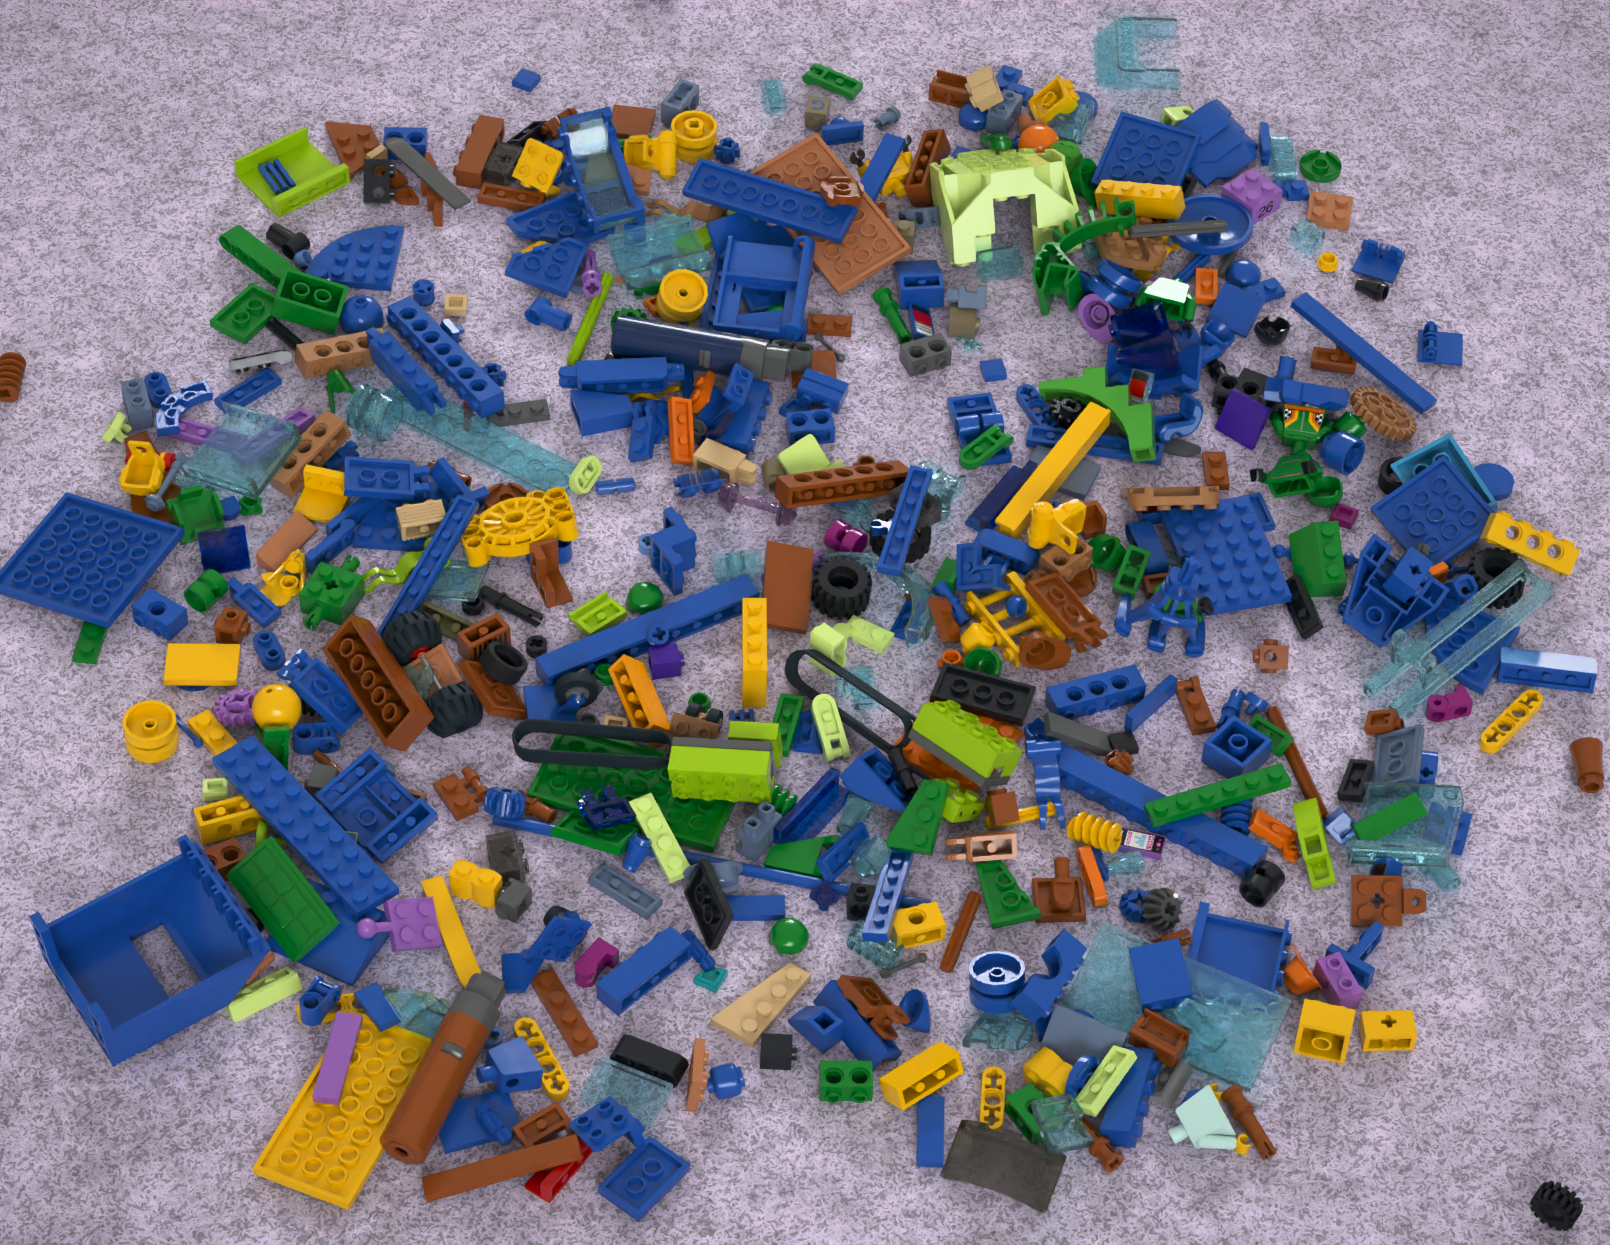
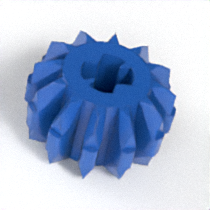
(504, 802)

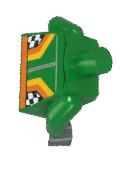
(1301, 426)

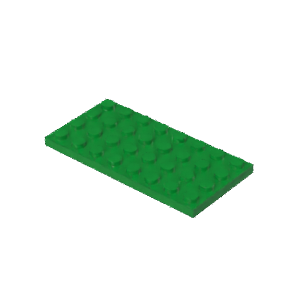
(691, 820)

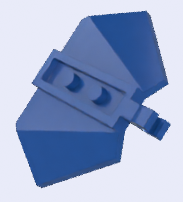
(745, 229)

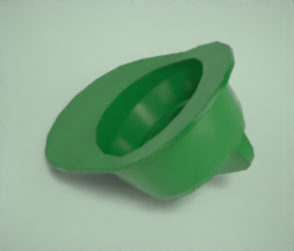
(1081, 181)
(1107, 552)

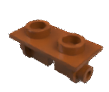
(550, 127)

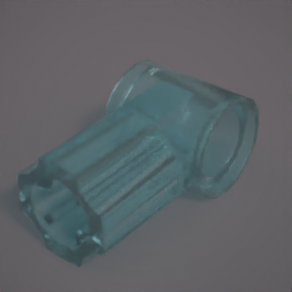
(855, 811)
(1445, 879)

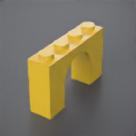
(754, 652)

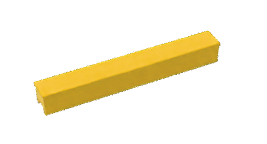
(1053, 469)

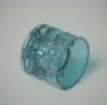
(374, 412)

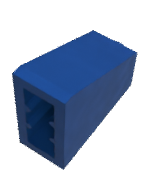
(600, 411)

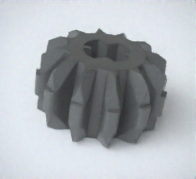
(1162, 909)

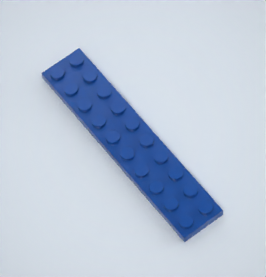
(305, 826)

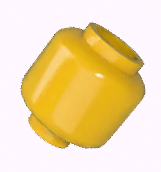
(977, 636)

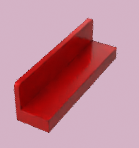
(549, 1182)

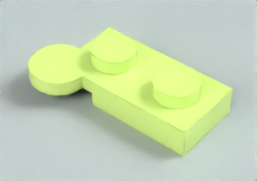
(866, 633)

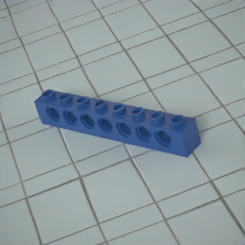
(445, 357)

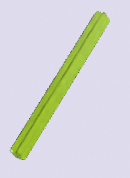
(589, 321)

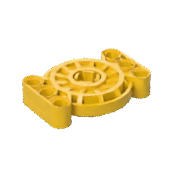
(517, 523)

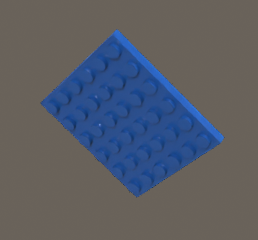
(88, 559)

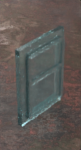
(458, 582)

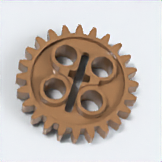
(1383, 413)

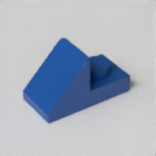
(519, 971)

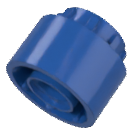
(1342, 452)

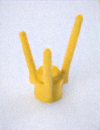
(294, 564)

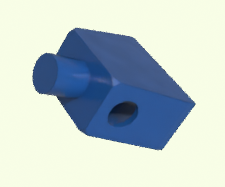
(511, 1067)

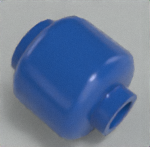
(725, 1081)

